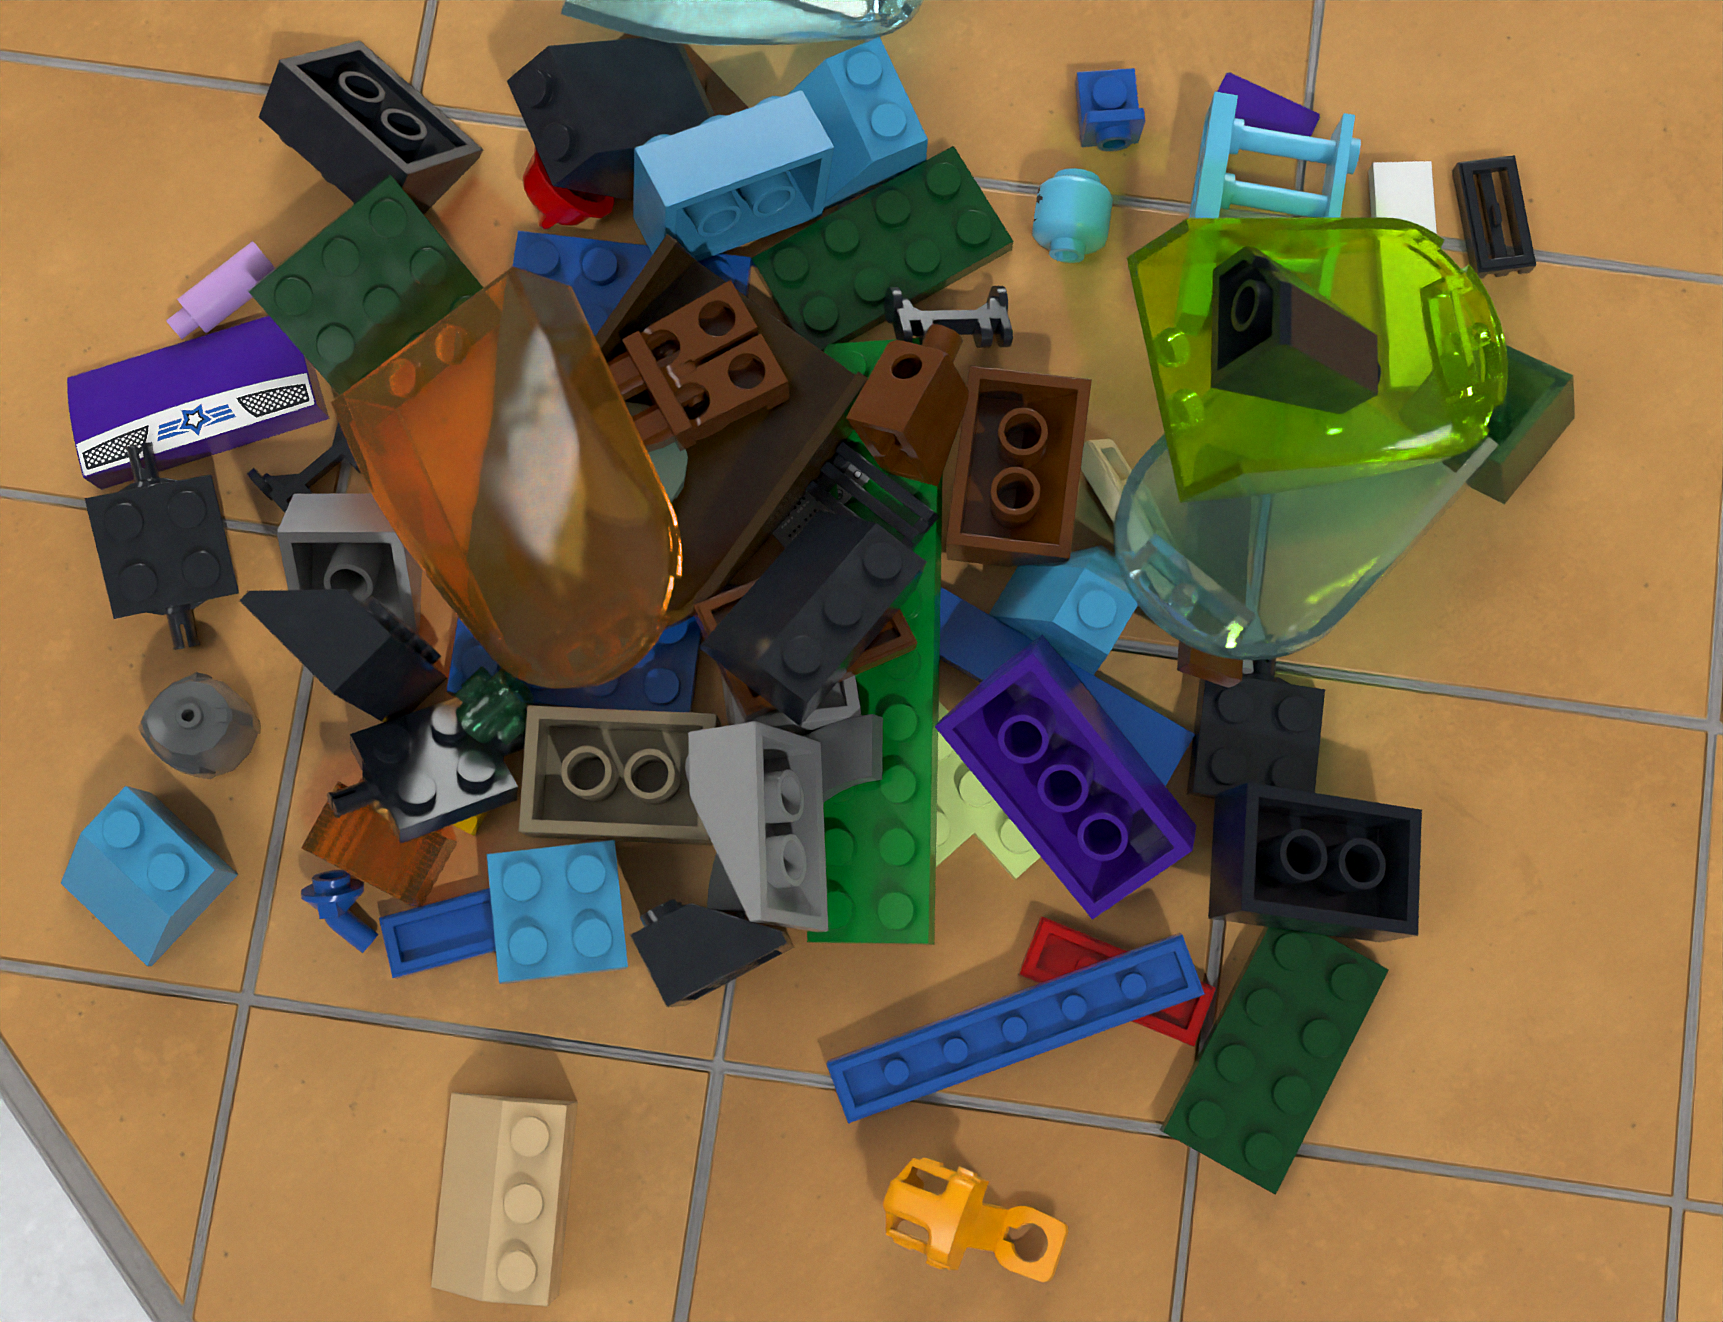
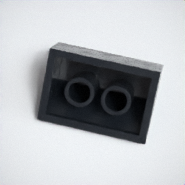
(365, 123)
(815, 611)
(701, 949)

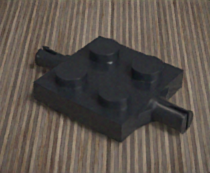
(162, 546)
(1255, 734)
(427, 772)

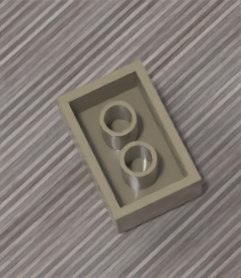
(610, 775)

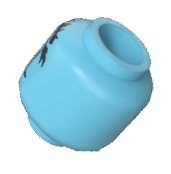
(1072, 215)

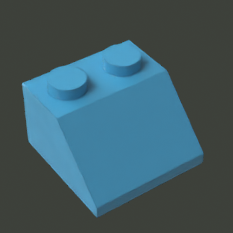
(865, 119)
(144, 873)

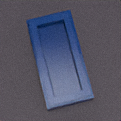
(439, 933)

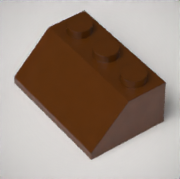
(1017, 468)

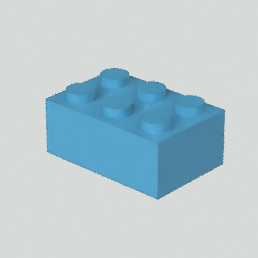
(733, 177)

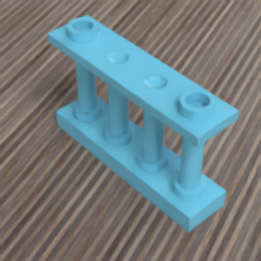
(1226, 135)

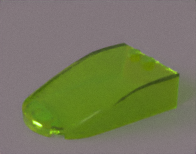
(1436, 354)

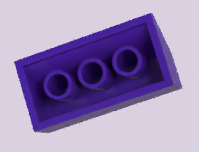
(1068, 778)

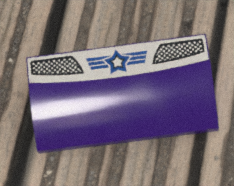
(192, 400)

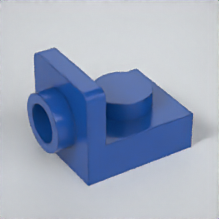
(1108, 109)

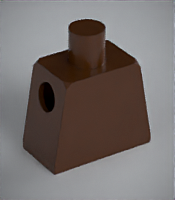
(913, 406)

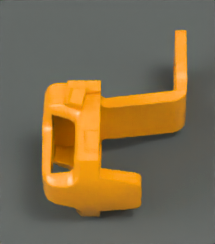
(962, 1221)

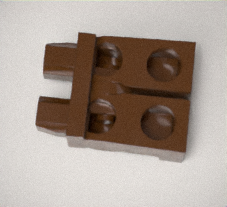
(699, 370)

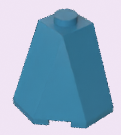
(1071, 603)

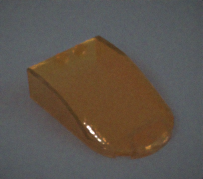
(522, 483)

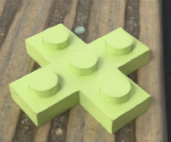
(969, 809)

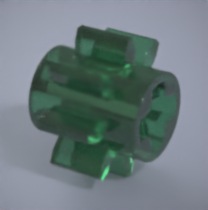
(493, 705)

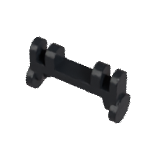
(981, 323)
(282, 487)

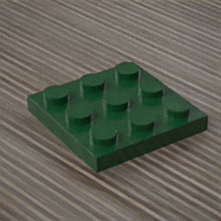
(365, 286)

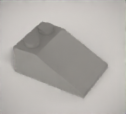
(765, 818)

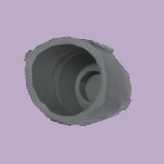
(200, 727)

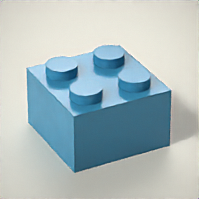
(557, 912)

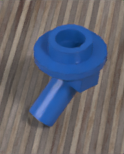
(332, 896)

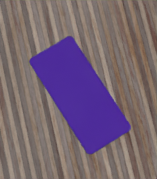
(1267, 109)

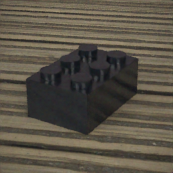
(1315, 863)

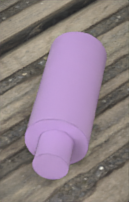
(220, 292)

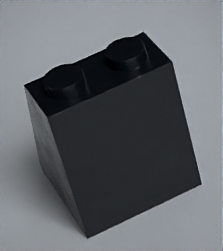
(600, 102)

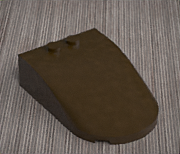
(756, 467)

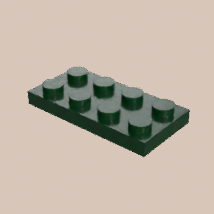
(905, 234)
(1274, 1053)

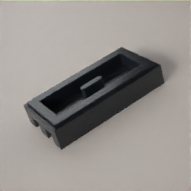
(1471, 221)
(834, 474)

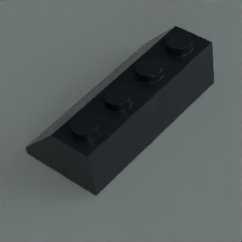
(352, 647)

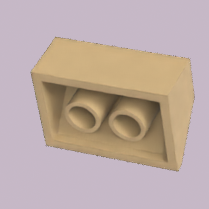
(504, 1198)

